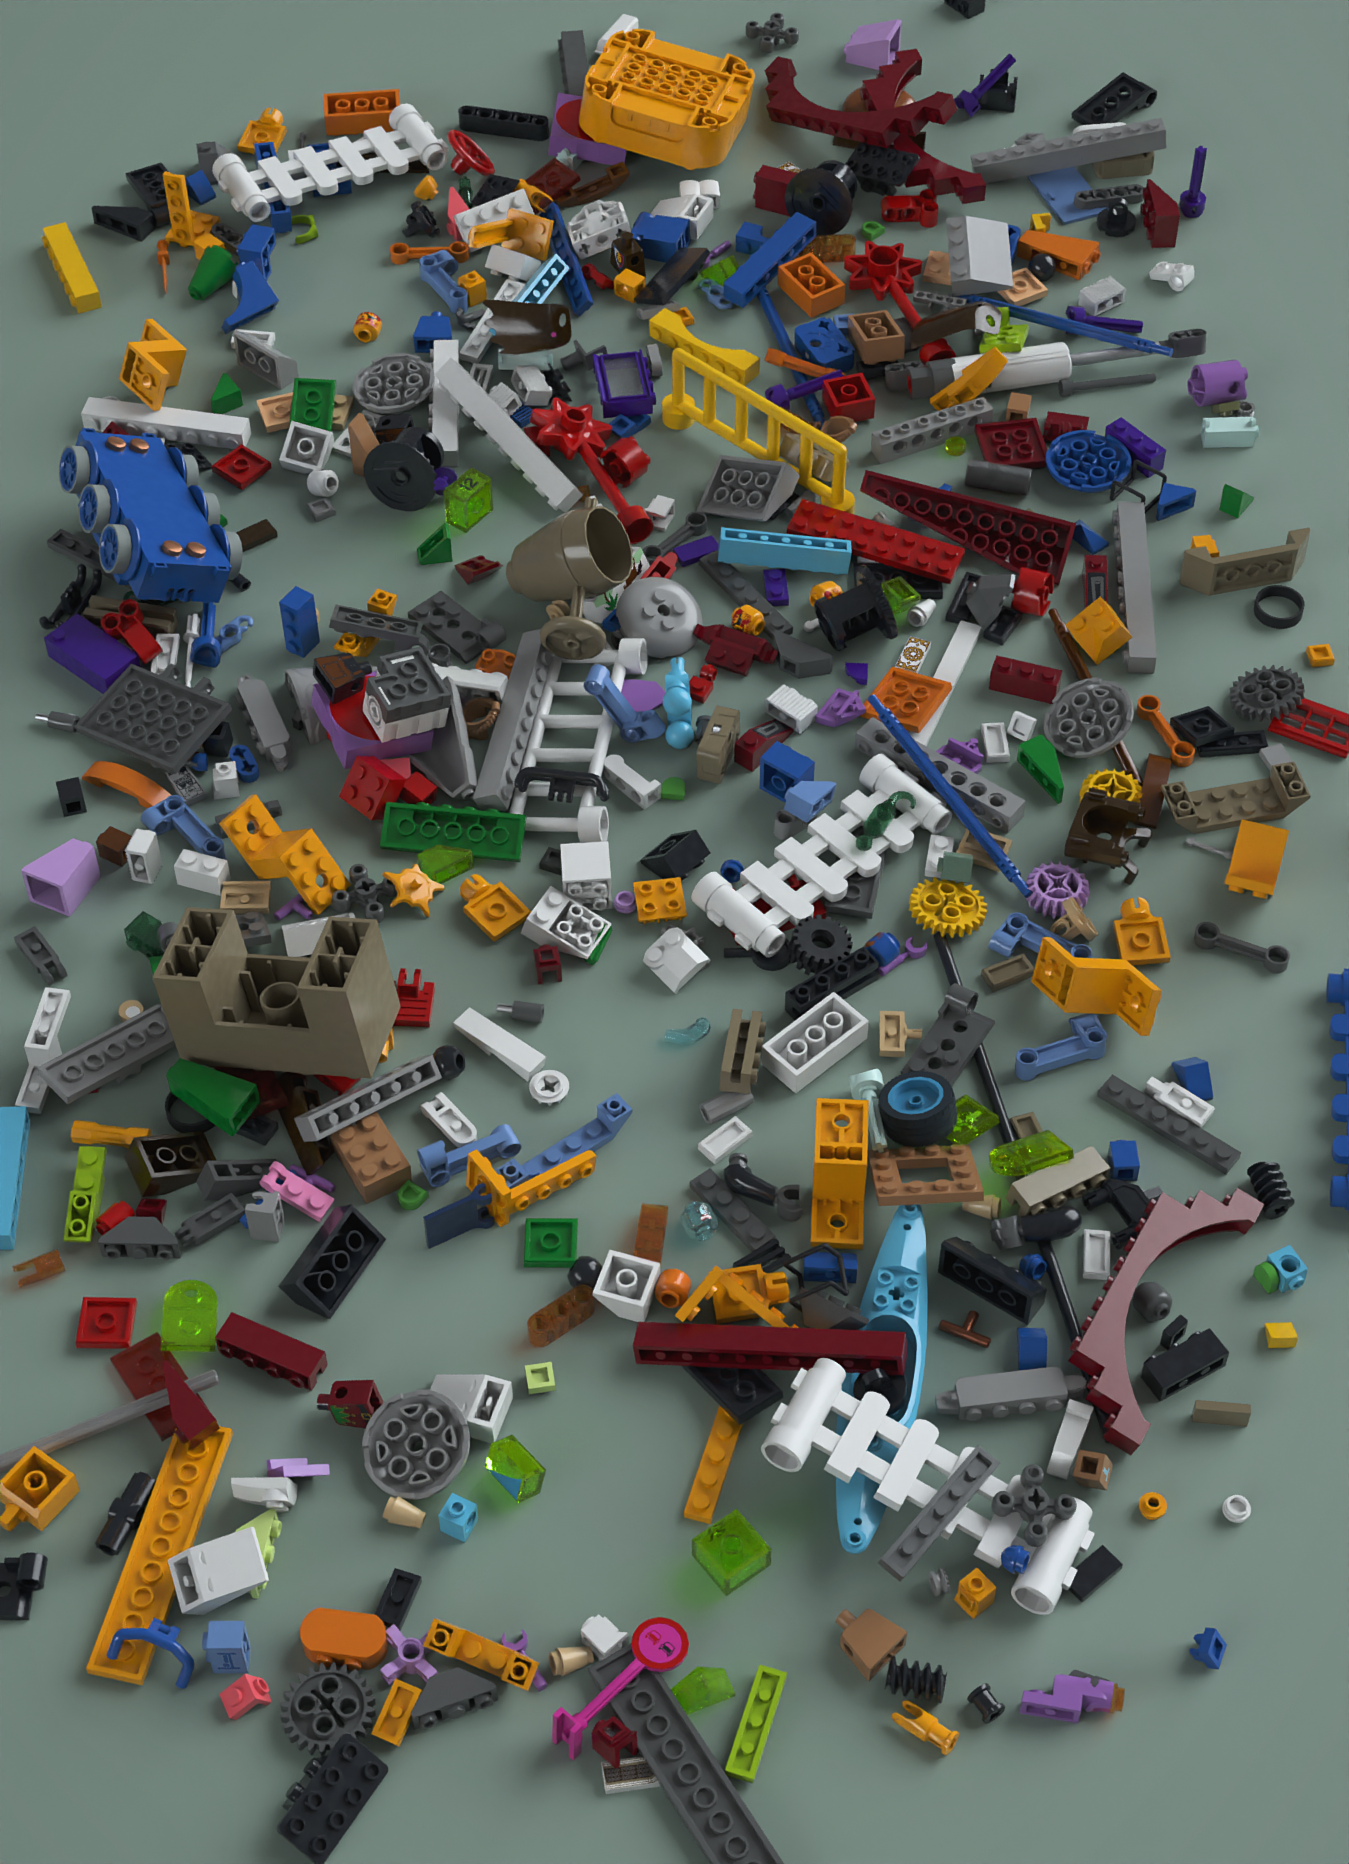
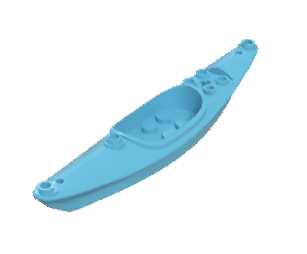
(897, 1303)

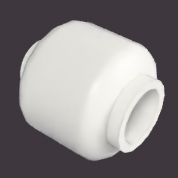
(322, 482)

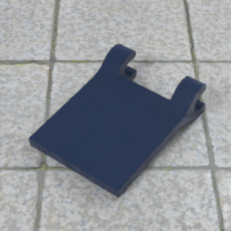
(458, 1218)

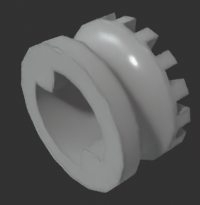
(1247, 407)
(938, 1582)

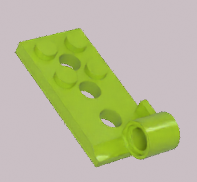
(1010, 337)

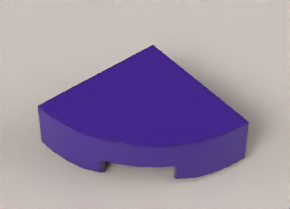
(857, 671)

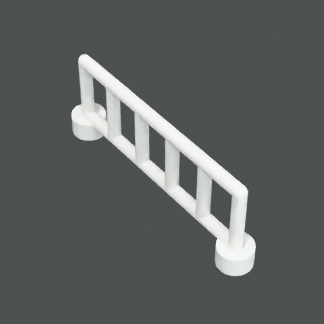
(592, 820)

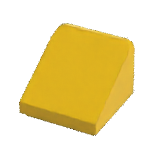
(1280, 1335)

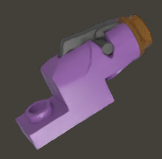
(1071, 1694)

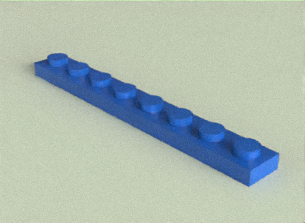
(562, 246)

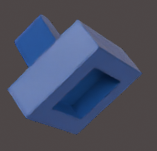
(1210, 1649)

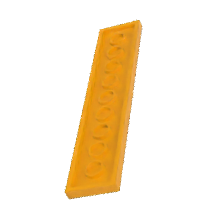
(165, 1530)

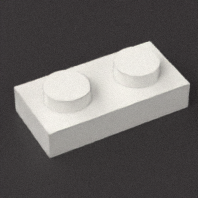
(937, 846)

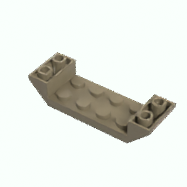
(1244, 569)
(1228, 804)

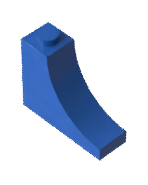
(254, 296)

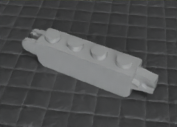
(264, 721)
(1010, 1393)

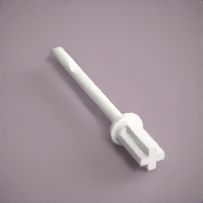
(191, 634)

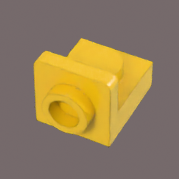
(1040, 222)

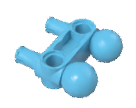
(678, 706)

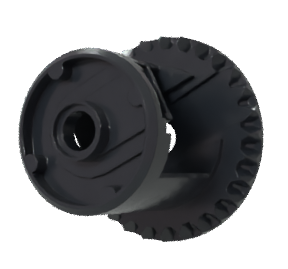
(823, 195)
(416, 456)
(856, 611)

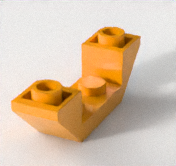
(380, 602)
(481, 1653)

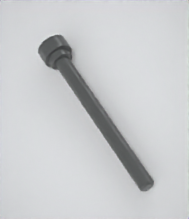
(1067, 387)

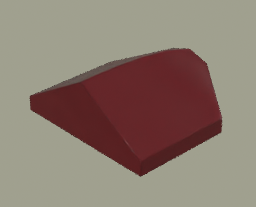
(477, 568)

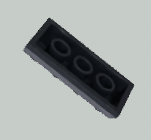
(332, 1261)
(991, 1279)

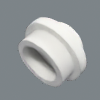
(1236, 1508)

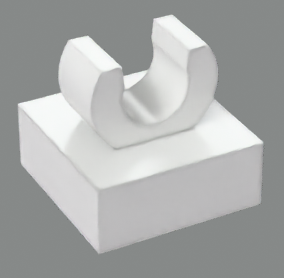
(1021, 726)

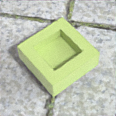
(540, 1378)

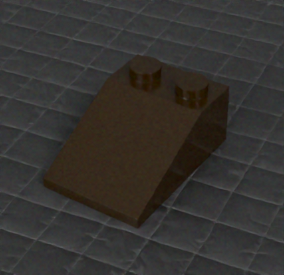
(167, 1161)

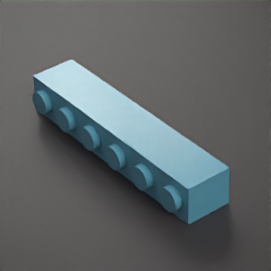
(541, 282)
(784, 551)
(13, 1150)

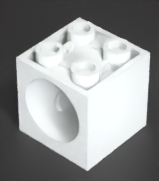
(587, 874)

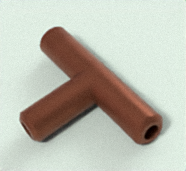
(965, 1332)

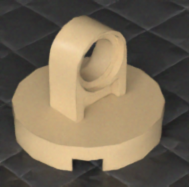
(1074, 921)

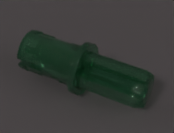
(465, 191)

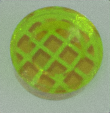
(955, 446)

